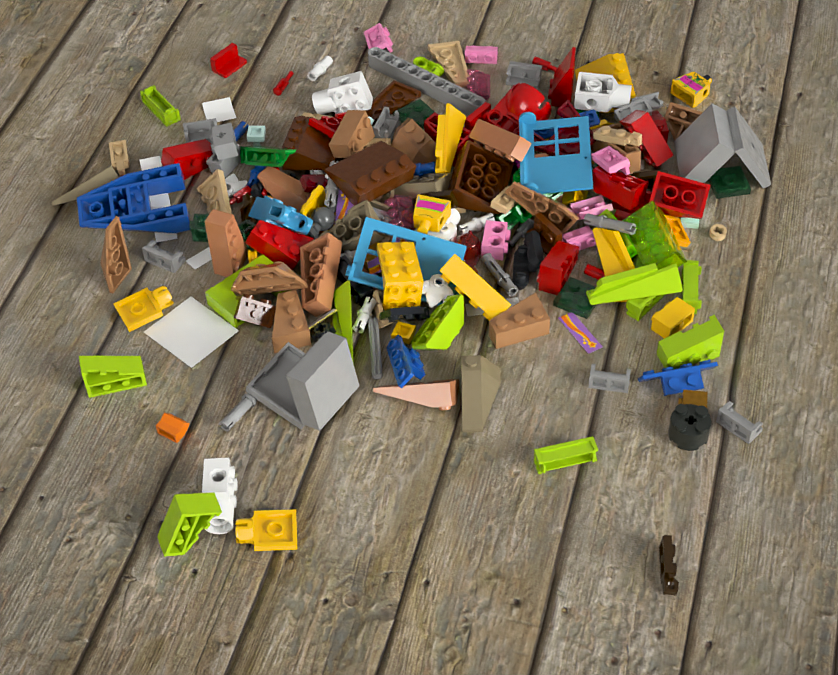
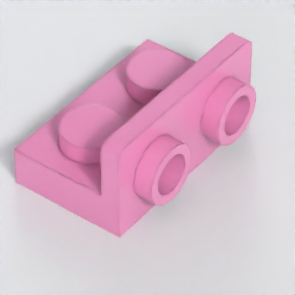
(378, 37)
(481, 54)
(611, 160)
(593, 205)
(580, 237)

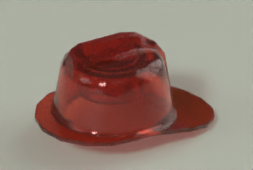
(473, 247)

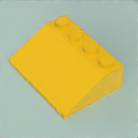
(613, 65)

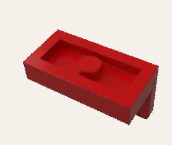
(227, 61)

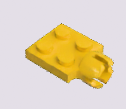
(143, 307)
(268, 530)

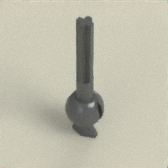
(323, 219)

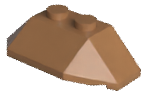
(680, 118)
(414, 142)
(267, 279)

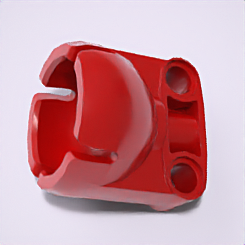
(518, 100)

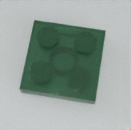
(418, 111)
(729, 182)
(574, 298)

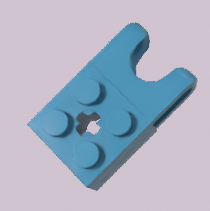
(277, 213)

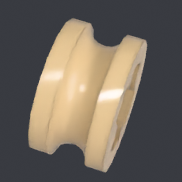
(718, 228)

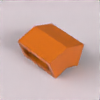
(172, 427)

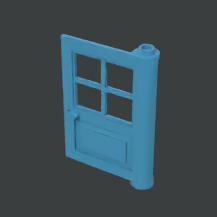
(556, 172)
(431, 253)

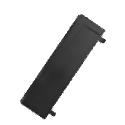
(358, 290)

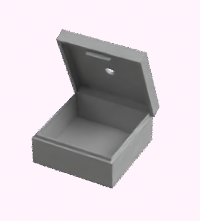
(714, 140)
(308, 385)

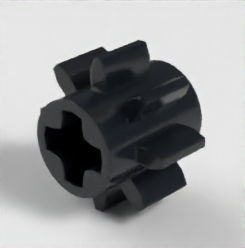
(322, 328)

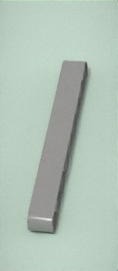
(423, 81)

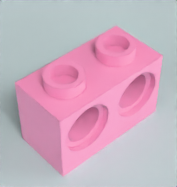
(495, 239)

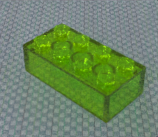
(655, 238)

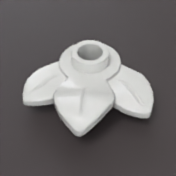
(234, 185)
(436, 292)

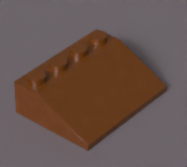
(310, 145)
(371, 172)
(478, 177)

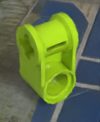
(428, 65)

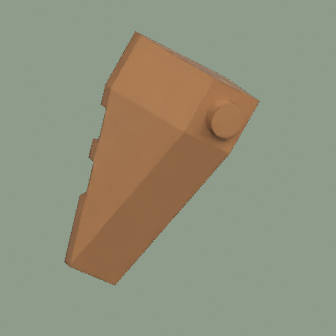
(115, 257)

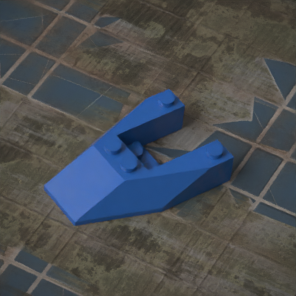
(130, 201)

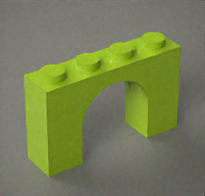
(224, 300)

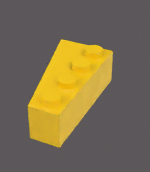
(474, 286)

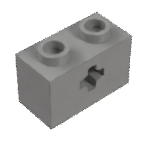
(223, 141)

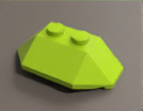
(442, 325)

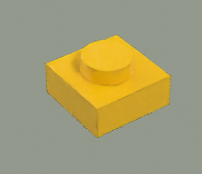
(405, 330)

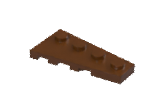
(393, 96)

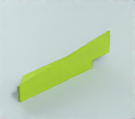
(635, 284)
(343, 316)

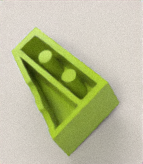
(692, 346)
(111, 374)
(185, 520)

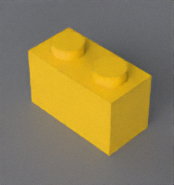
(672, 318)

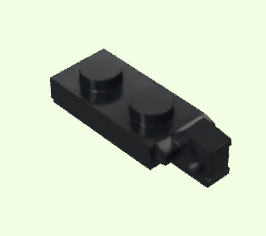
(406, 313)

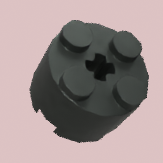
(689, 426)

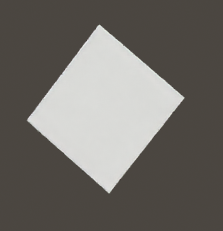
(191, 331)

